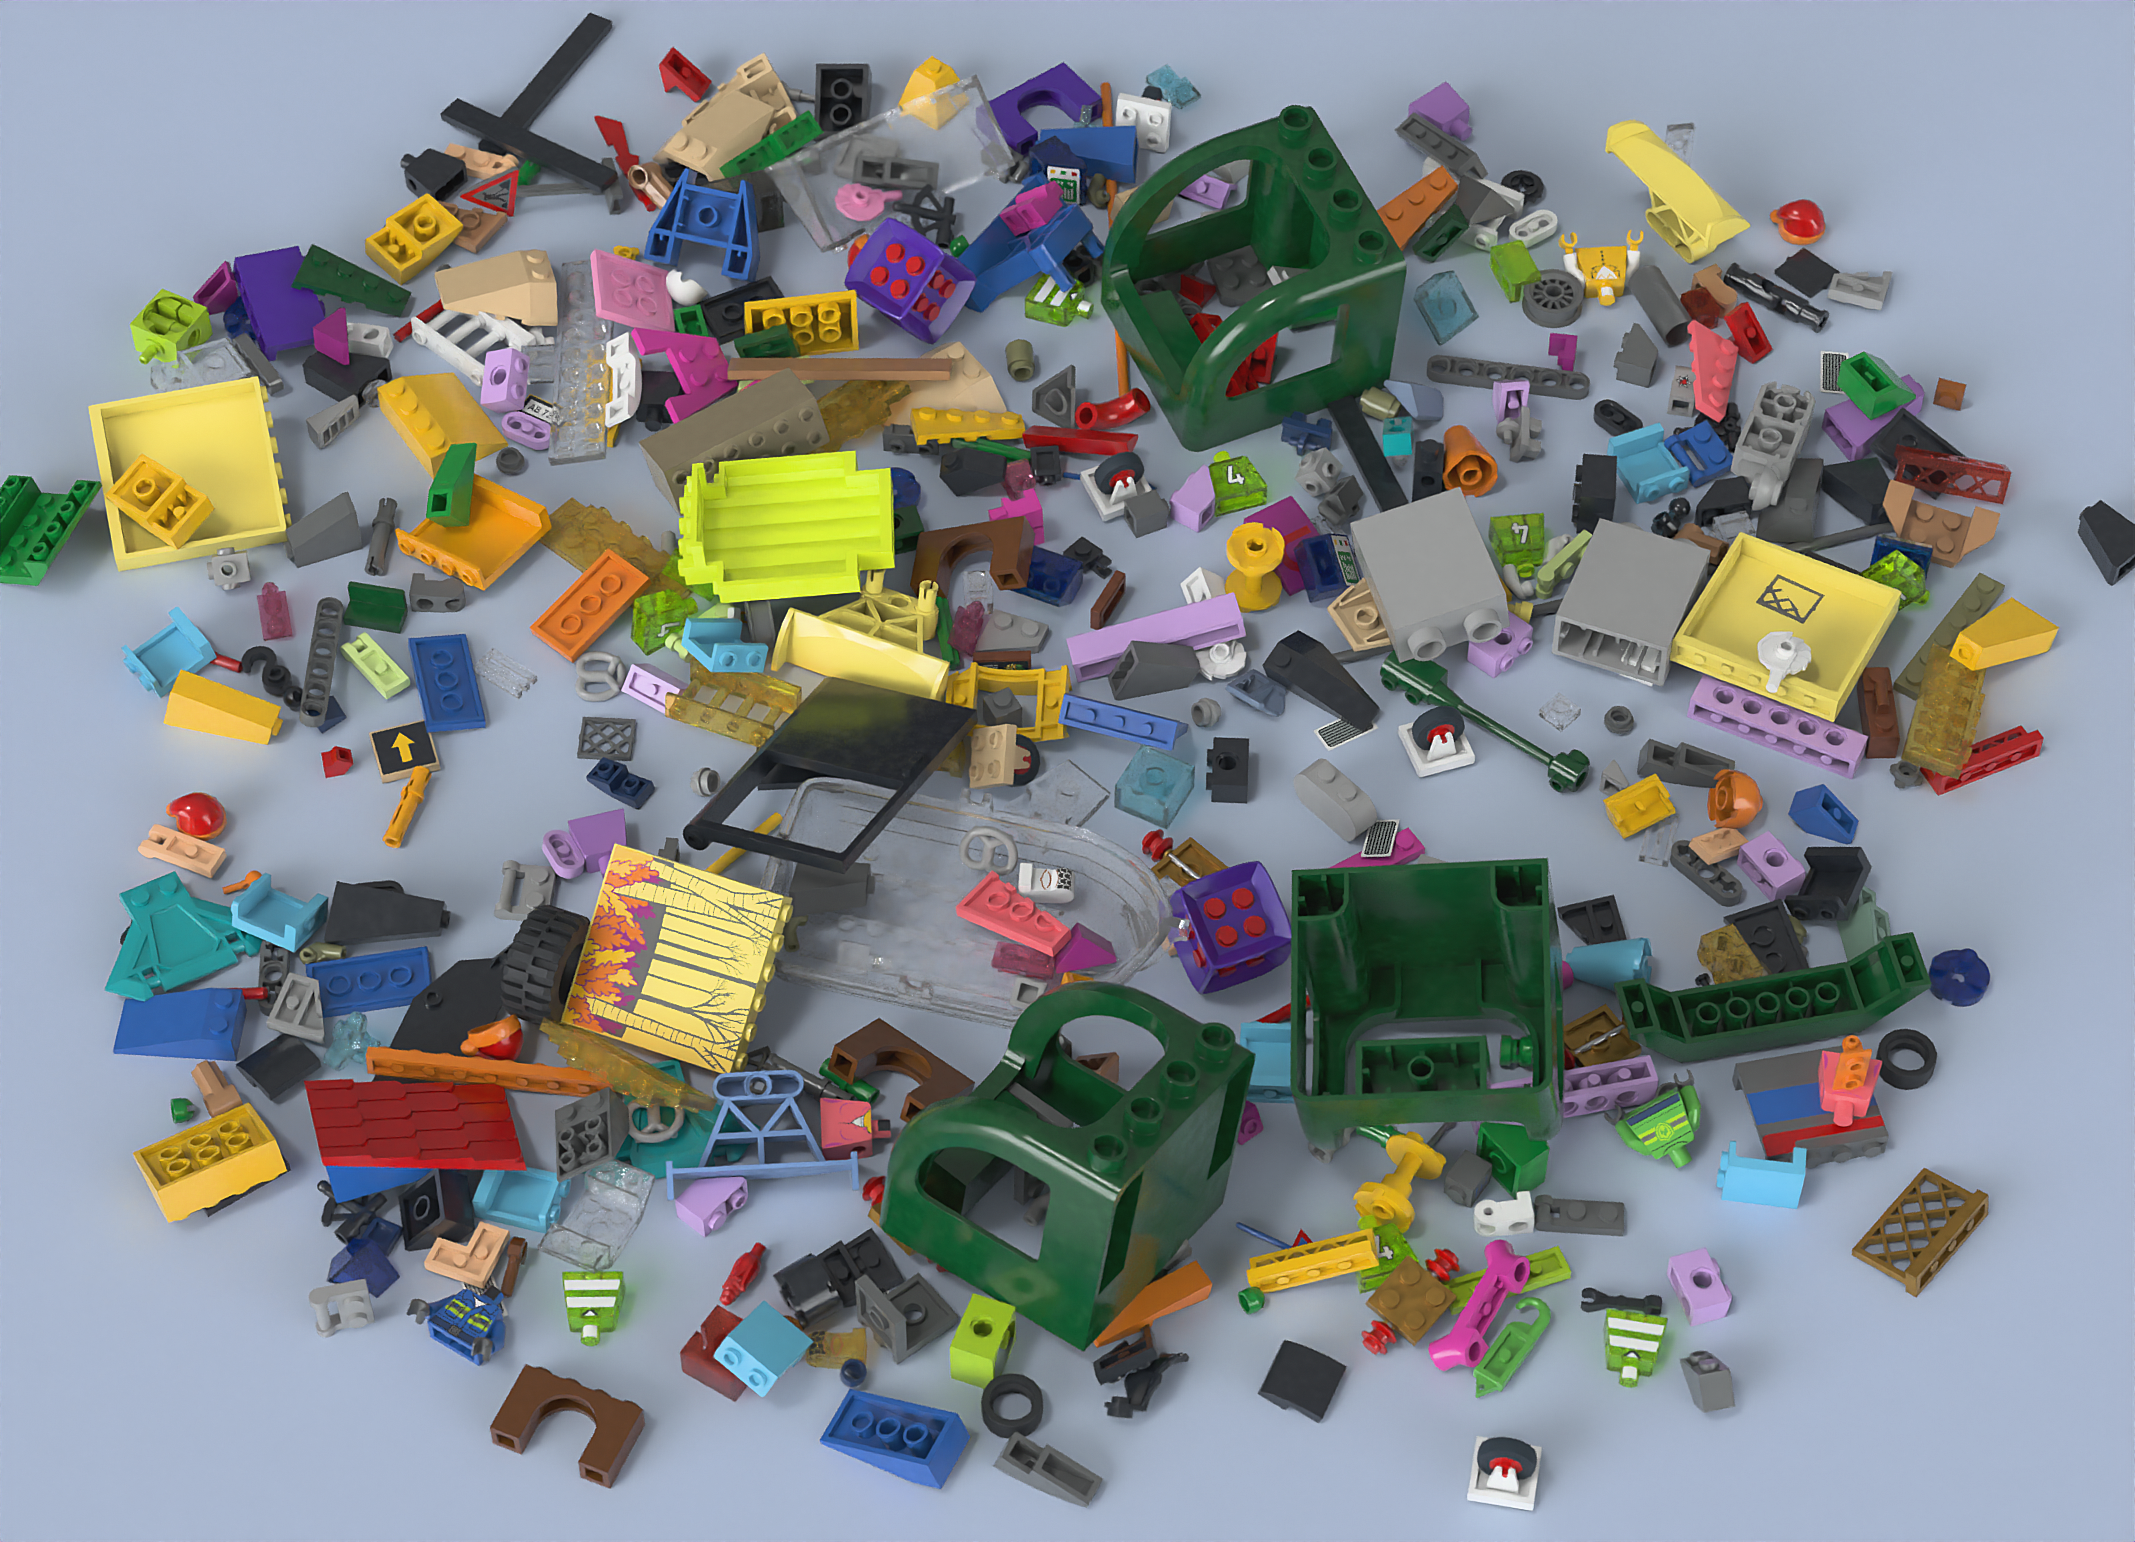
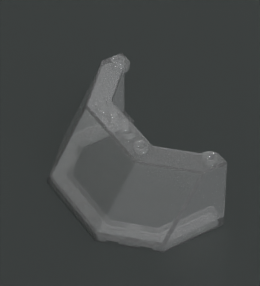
(942, 127)

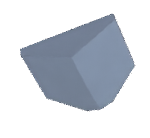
(1419, 400)
(1259, 692)

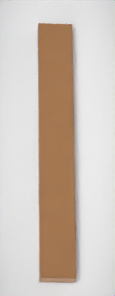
(843, 368)

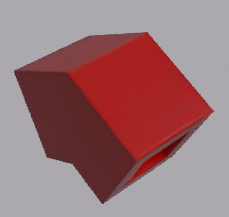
(336, 761)

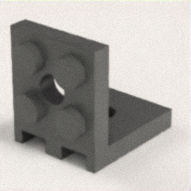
(1025, 1184)
(886, 1315)

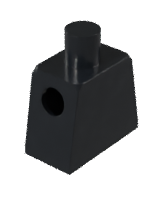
(434, 174)
(656, 389)
(1427, 462)

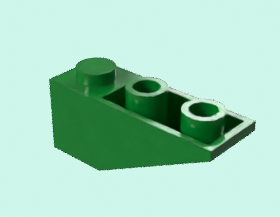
(452, 487)

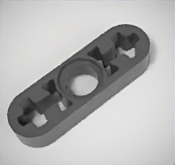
(258, 363)
(1708, 885)
(268, 965)

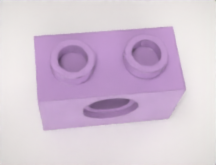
(505, 380)
(1501, 651)
(1771, 867)
(1699, 1303)

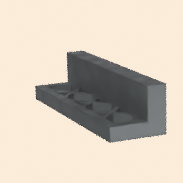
(1440, 146)

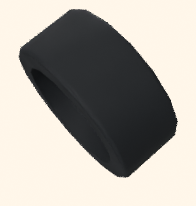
(1911, 1040)
(1011, 1384)

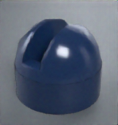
(856, 1370)

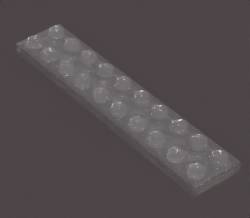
(580, 371)

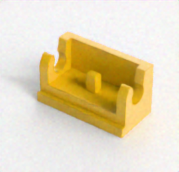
(1639, 806)

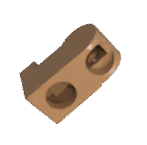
(1723, 295)

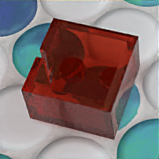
(702, 1364)

